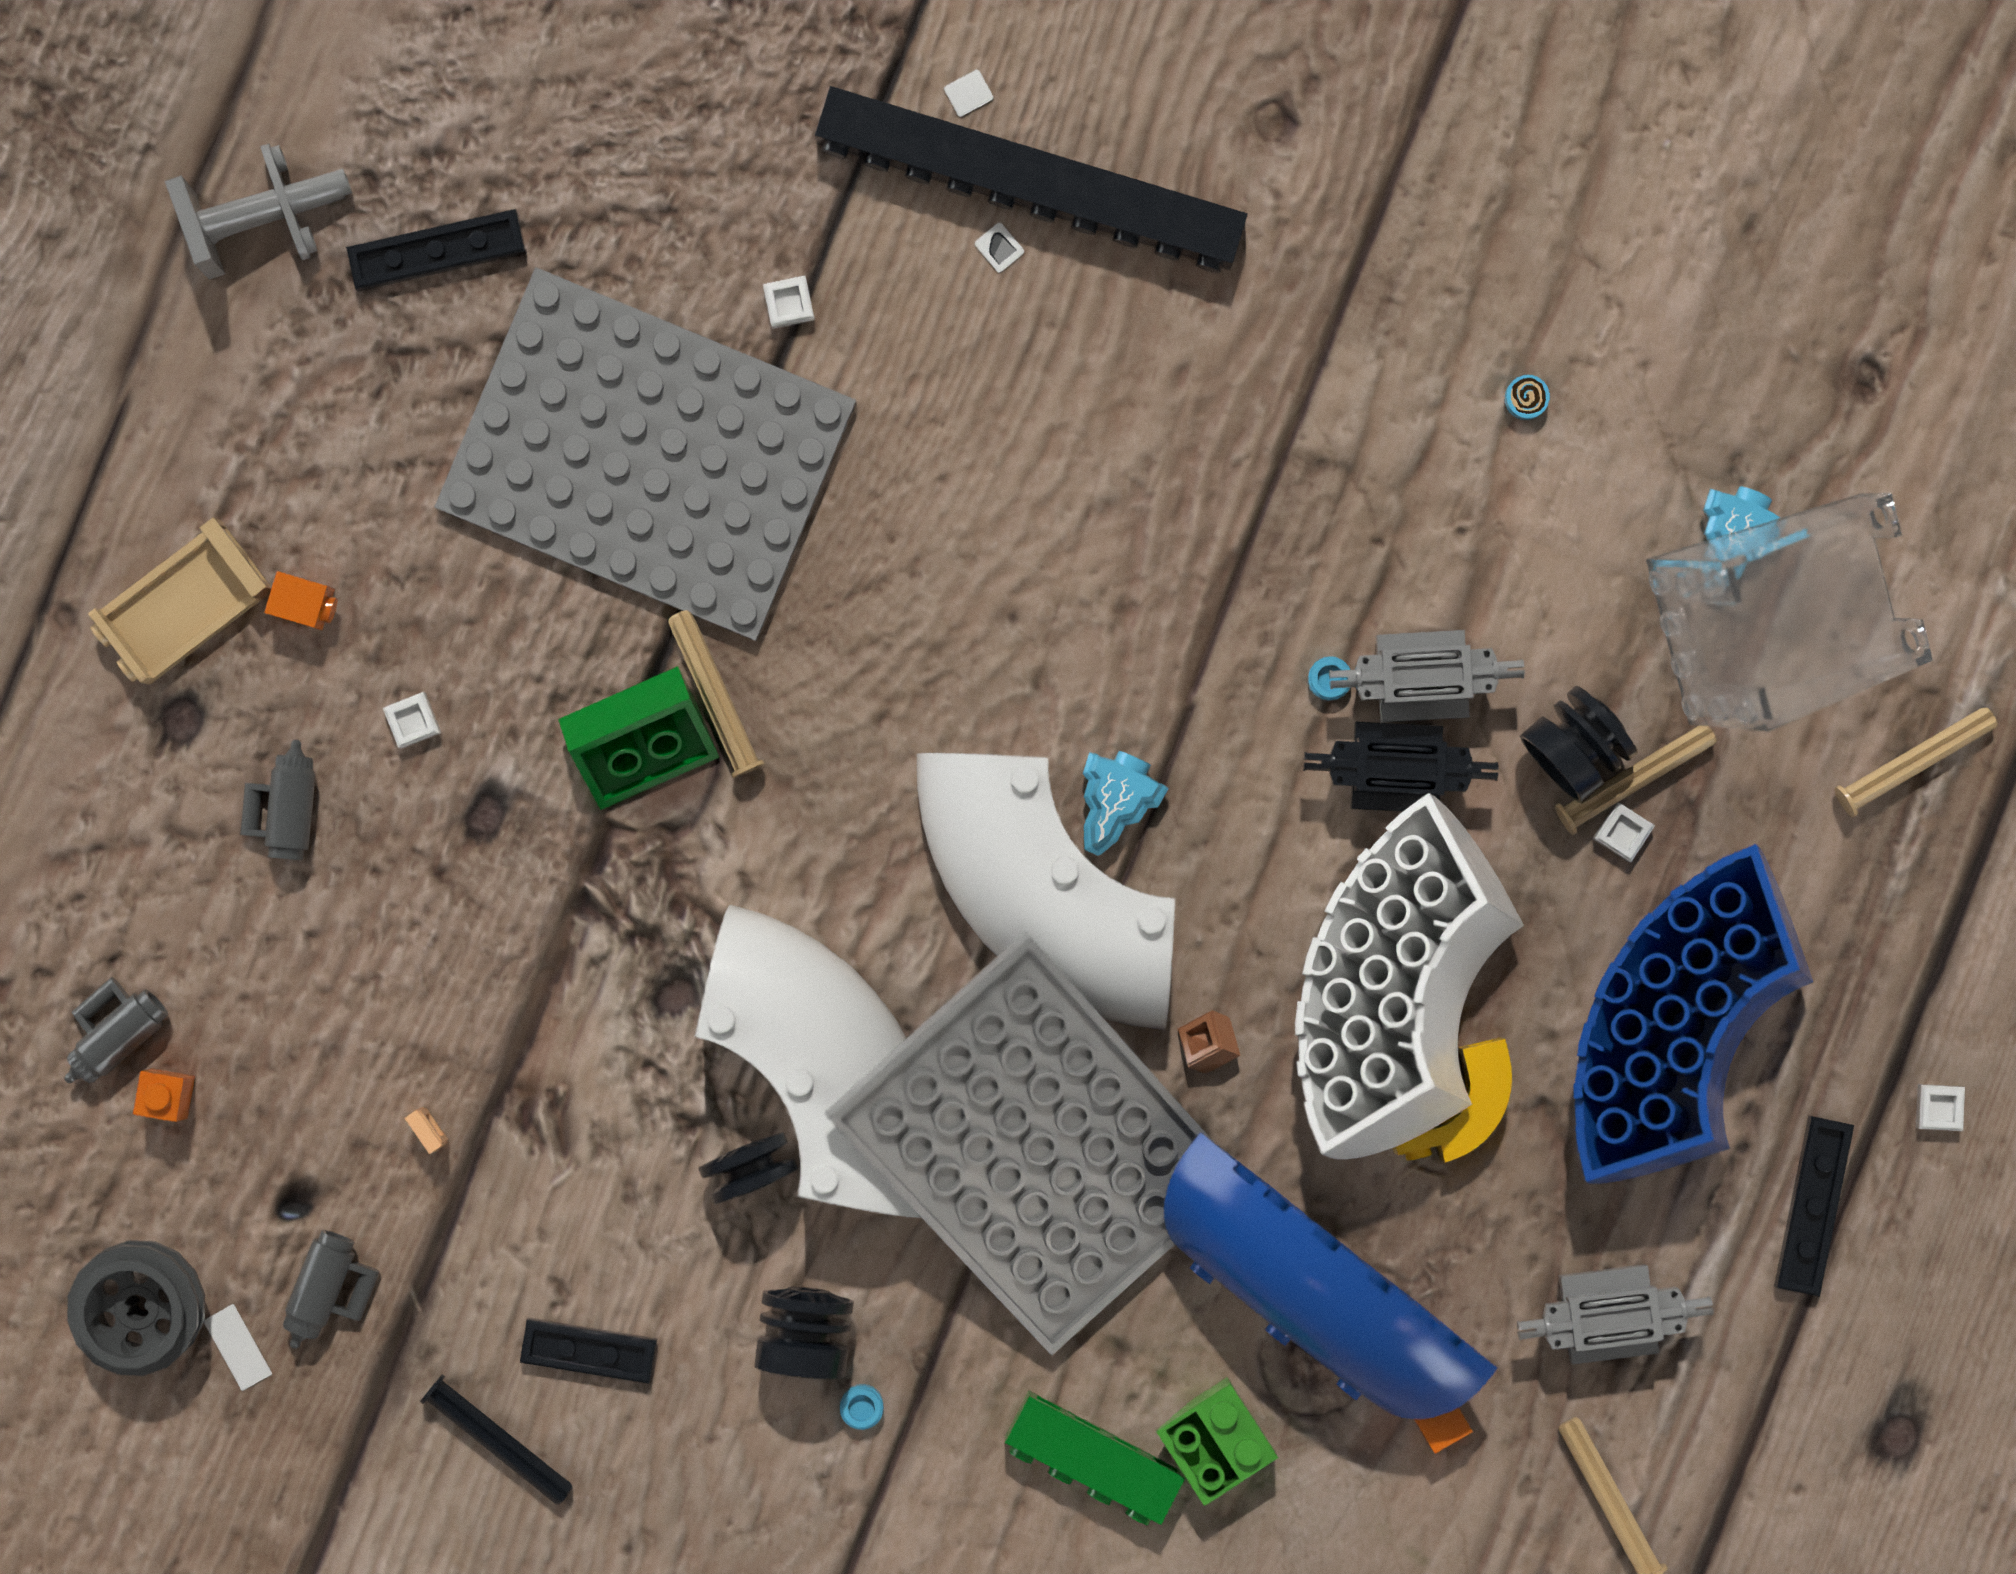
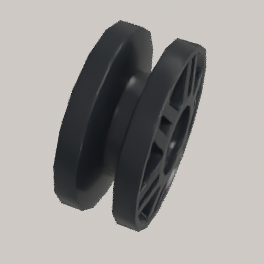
(748, 1168)

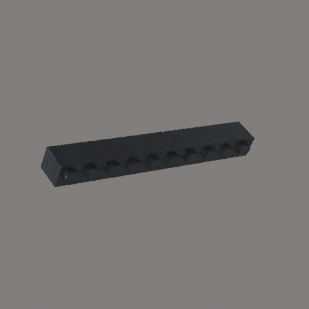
(1029, 179)

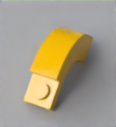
(1488, 1085)

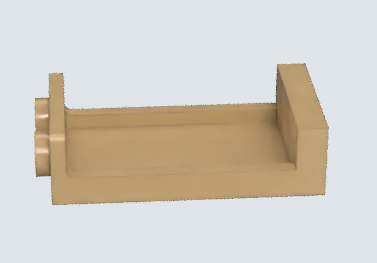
(180, 604)

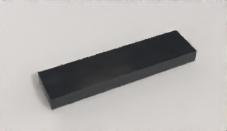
(436, 250)
(1814, 1206)

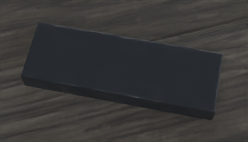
(588, 1350)

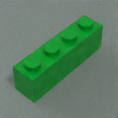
(1094, 1458)

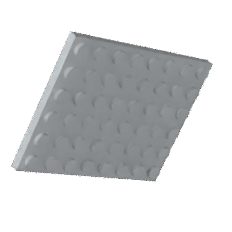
(645, 454)
(1026, 1141)

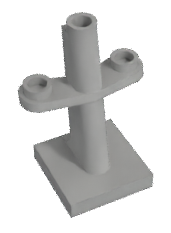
(208, 226)

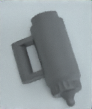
(288, 805)
(115, 1035)
(320, 1285)

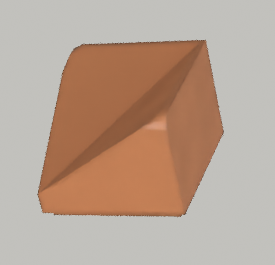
(1208, 1042)

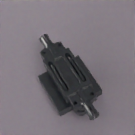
(1398, 765)

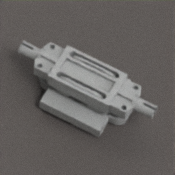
(1425, 675)
(1612, 1315)

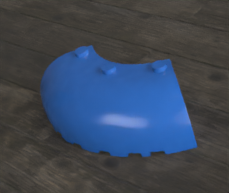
(1675, 1016)
(1316, 1289)

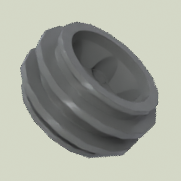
(170, 1292)

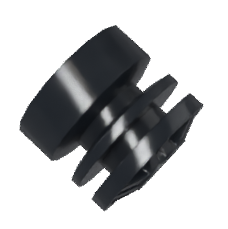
(1579, 743)
(804, 1333)

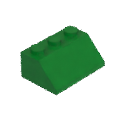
(638, 738)

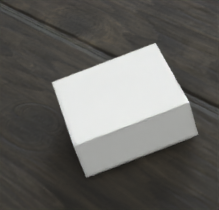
(788, 302)
(412, 720)
(1623, 832)
(1940, 1107)

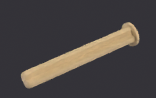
(714, 693)
(1915, 760)
(1636, 777)
(1610, 1498)

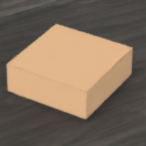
(427, 1129)

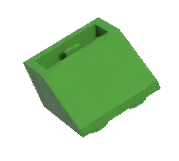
(1216, 1441)

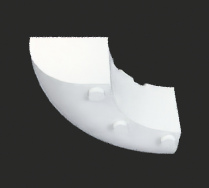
(1020, 873)
(1393, 984)
(811, 1034)

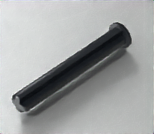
(497, 1441)

